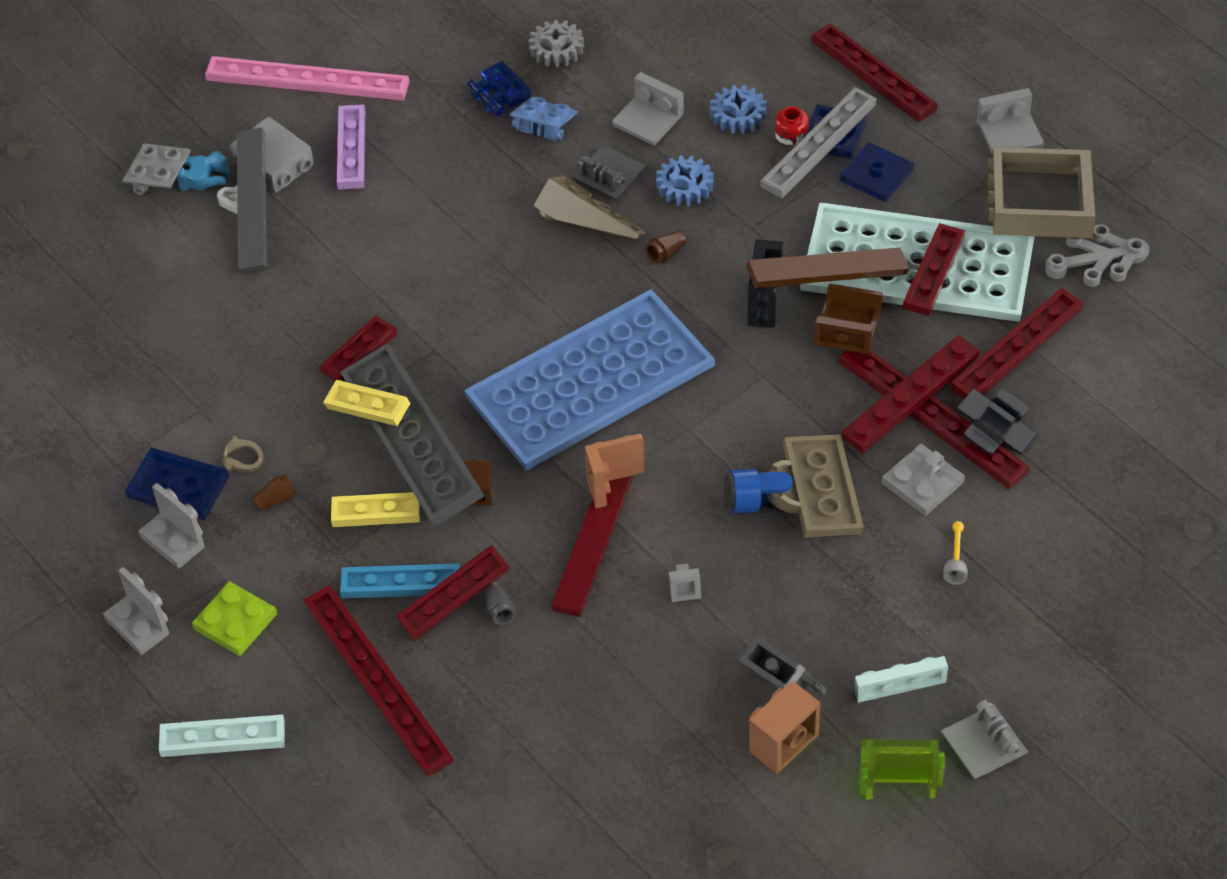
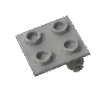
(155, 167)
(984, 740)

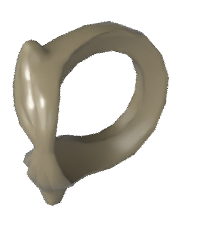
(232, 464)

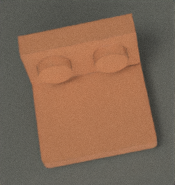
(612, 461)

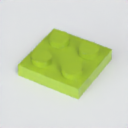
(234, 618)

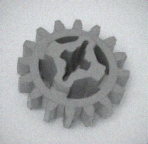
(556, 43)

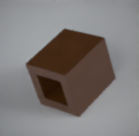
(482, 474)

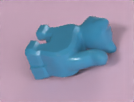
(197, 171)

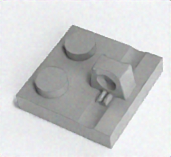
(923, 479)

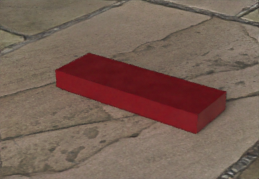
(364, 342)

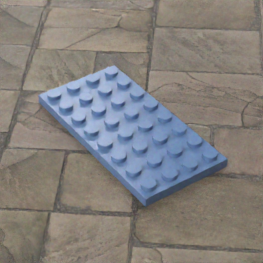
(589, 379)

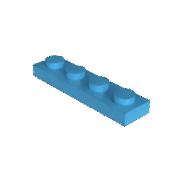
(393, 580)

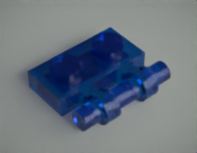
(505, 83)

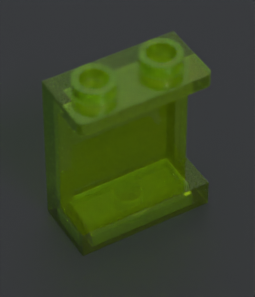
(900, 762)

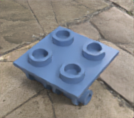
(542, 117)

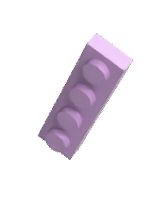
(351, 147)

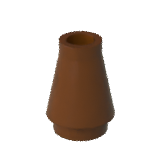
(663, 247)
(274, 493)

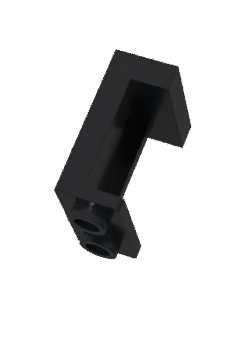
(763, 299)

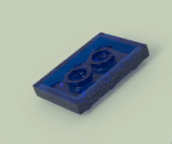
(189, 479)

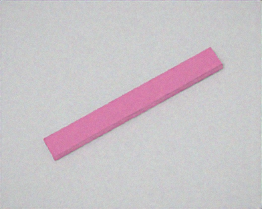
(307, 78)

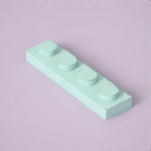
(222, 735)

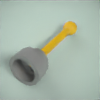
(956, 564)

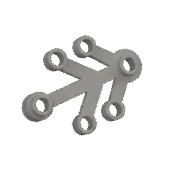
(1130, 250)

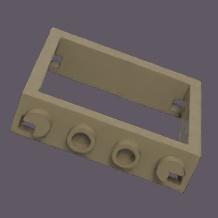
(1041, 222)

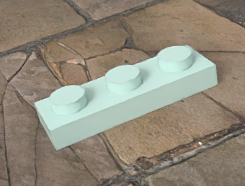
(900, 678)

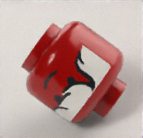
(791, 125)

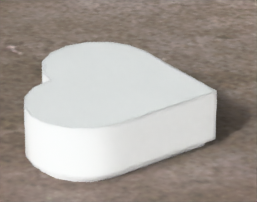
(228, 199)

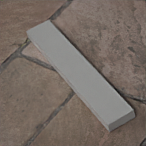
(818, 142)

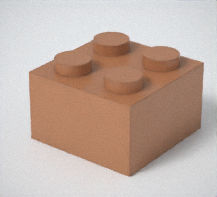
(784, 726)

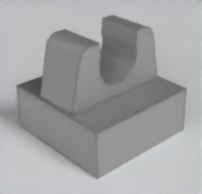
(684, 583)

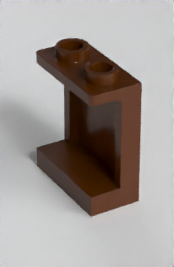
(848, 318)

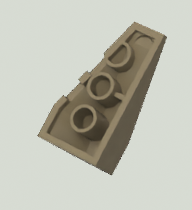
(572, 204)

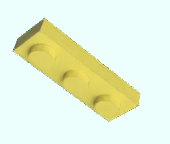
(366, 402)
(375, 509)

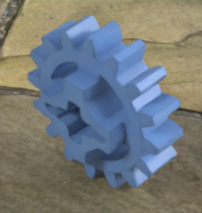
(738, 109)
(682, 180)

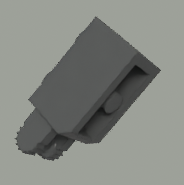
(776, 667)

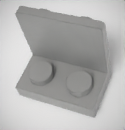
(651, 110)
(1007, 120)
(174, 530)
(138, 615)

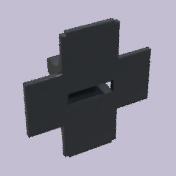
(993, 420)

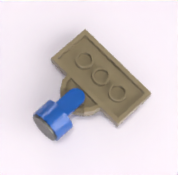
(808, 483)

